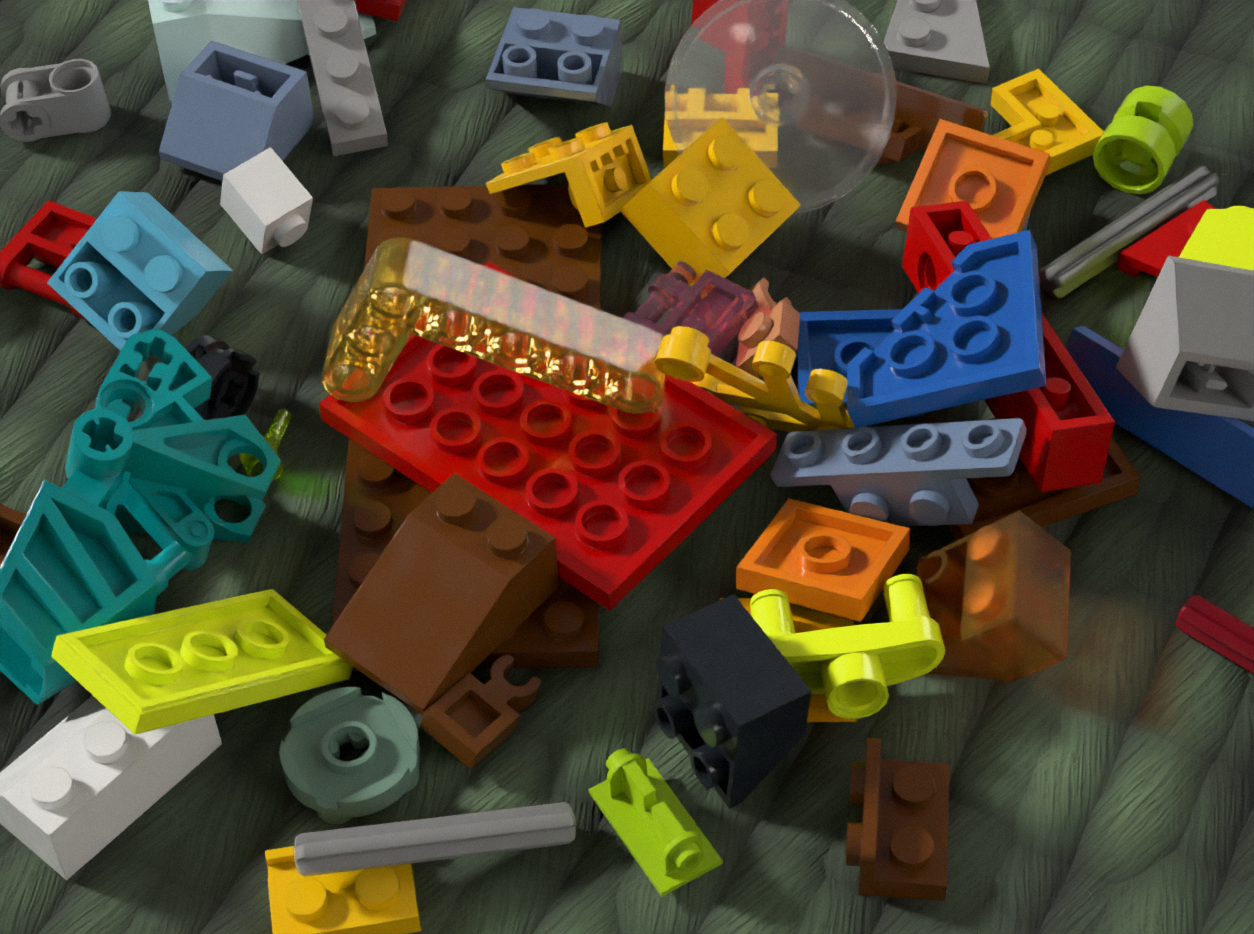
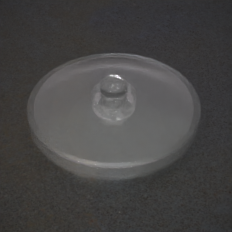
(795, 83)

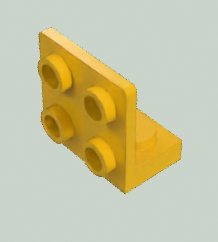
(600, 165)

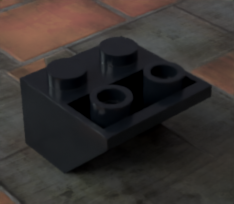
(728, 698)

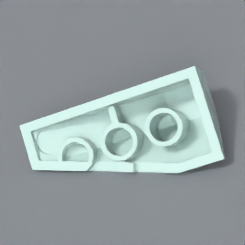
(254, 26)

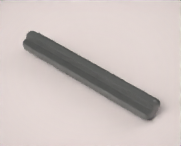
(1105, 246)

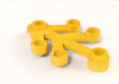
(771, 402)

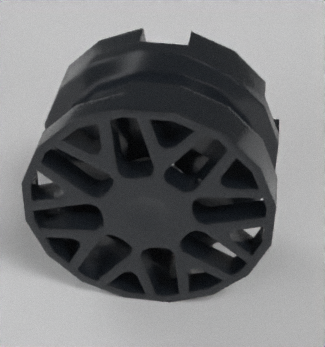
(232, 377)

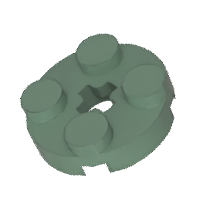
(358, 786)

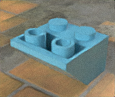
(138, 270)

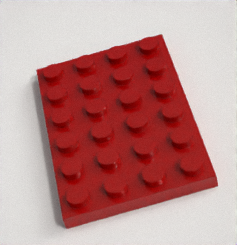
(595, 477)

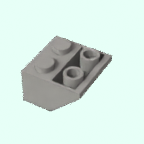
(1195, 341)

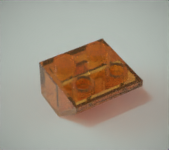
(999, 600)

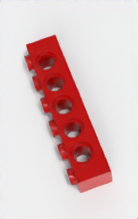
(1065, 419)

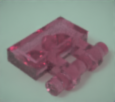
(709, 306)

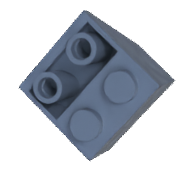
(558, 57)
(234, 109)

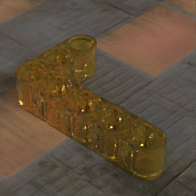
(490, 317)

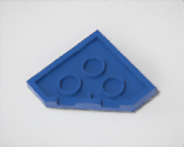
(961, 341)

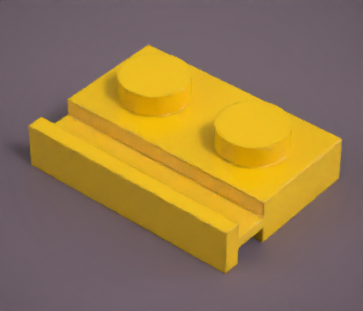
(340, 902)

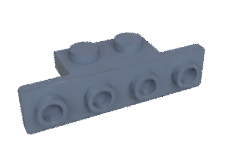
(903, 470)

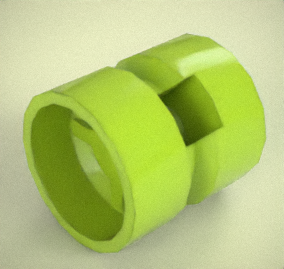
(1143, 140)

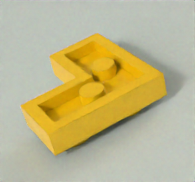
(1045, 119)

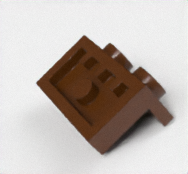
(902, 826)

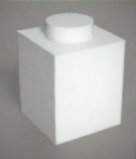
(266, 201)

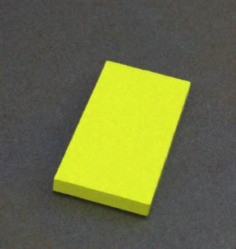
(200, 660)

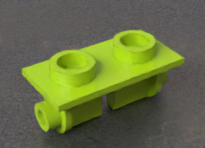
(653, 822)

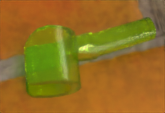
(273, 438)

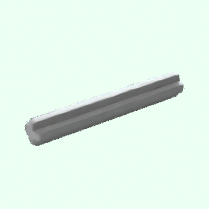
(434, 839)

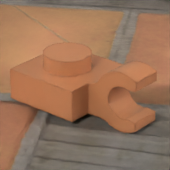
(769, 322)

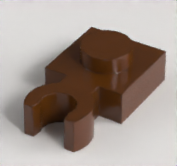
(476, 716)

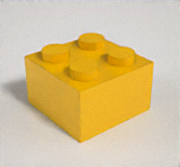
(711, 204)

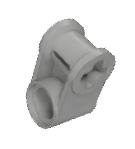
(57, 97)

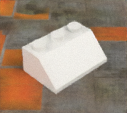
(94, 781)

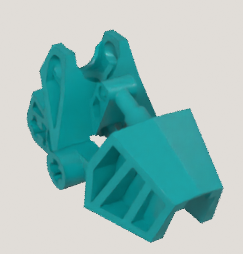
(143, 476)

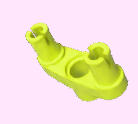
(858, 660)

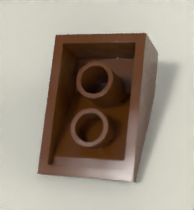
(445, 593)

